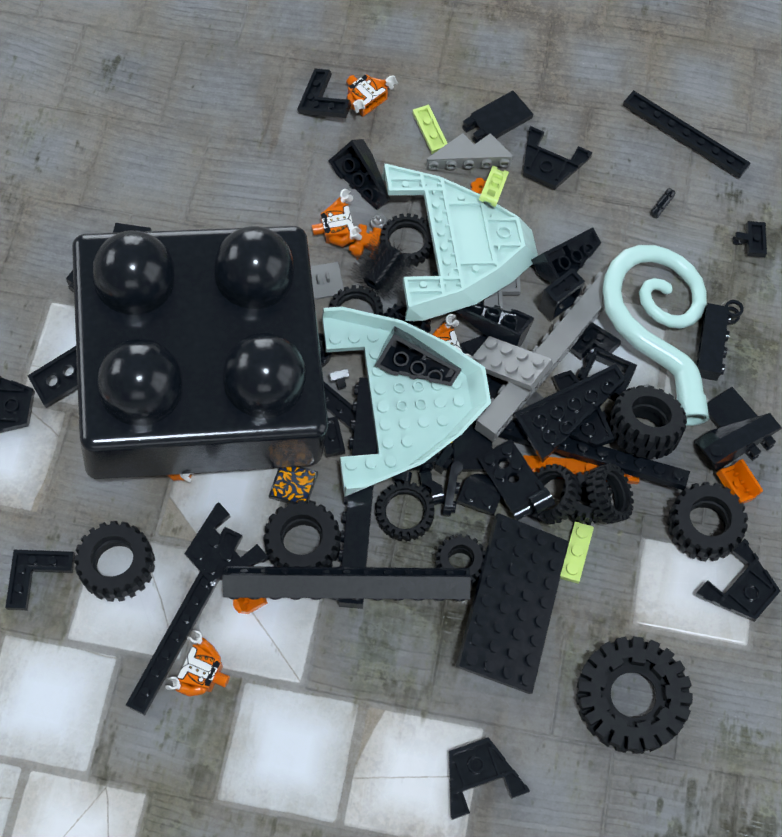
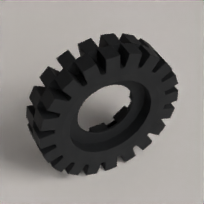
(665, 674)

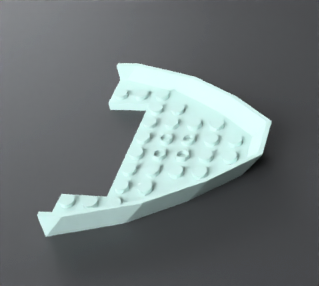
(473, 245)
(409, 414)

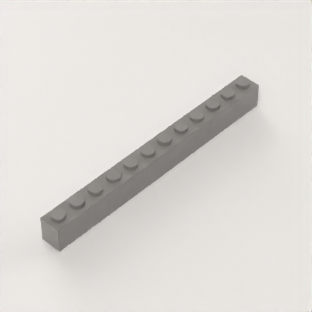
(554, 346)

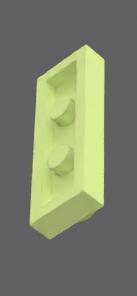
(429, 128)
(576, 552)

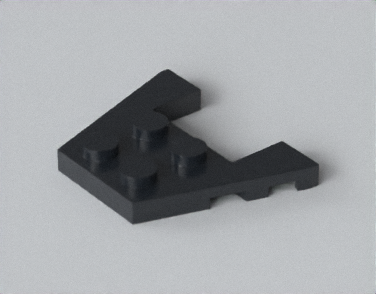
(547, 166)
(15, 405)
(211, 552)
(749, 593)
(475, 766)

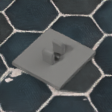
(326, 280)

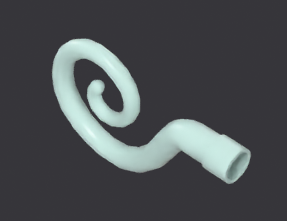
(686, 373)

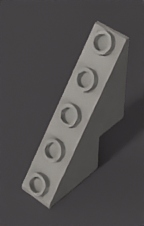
(464, 154)

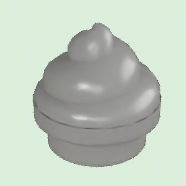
(378, 221)

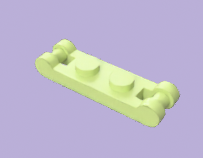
(493, 186)

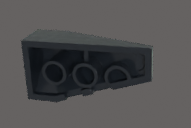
(359, 169)
(567, 255)
(498, 323)
(410, 357)
(731, 441)

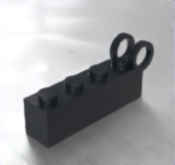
(713, 338)

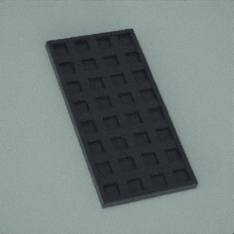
(513, 604)

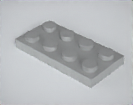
(512, 363)

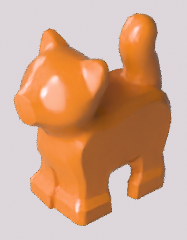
(358, 246)

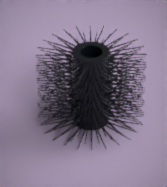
(383, 268)

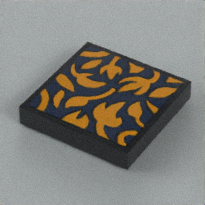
(293, 484)

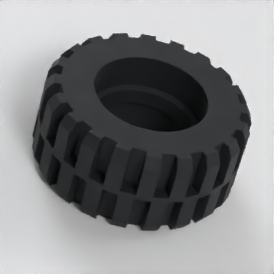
(652, 405)
(724, 505)
(298, 515)
(103, 539)

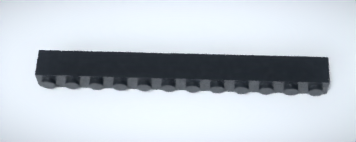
(358, 503)
(346, 582)

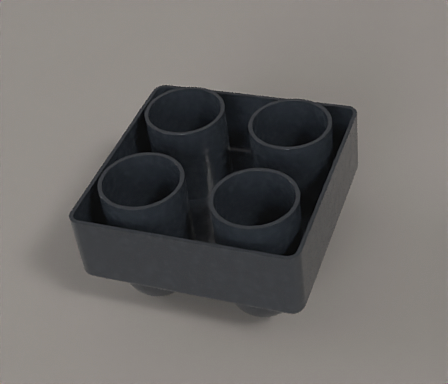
(197, 351)

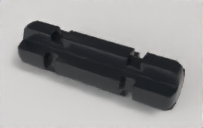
(662, 203)

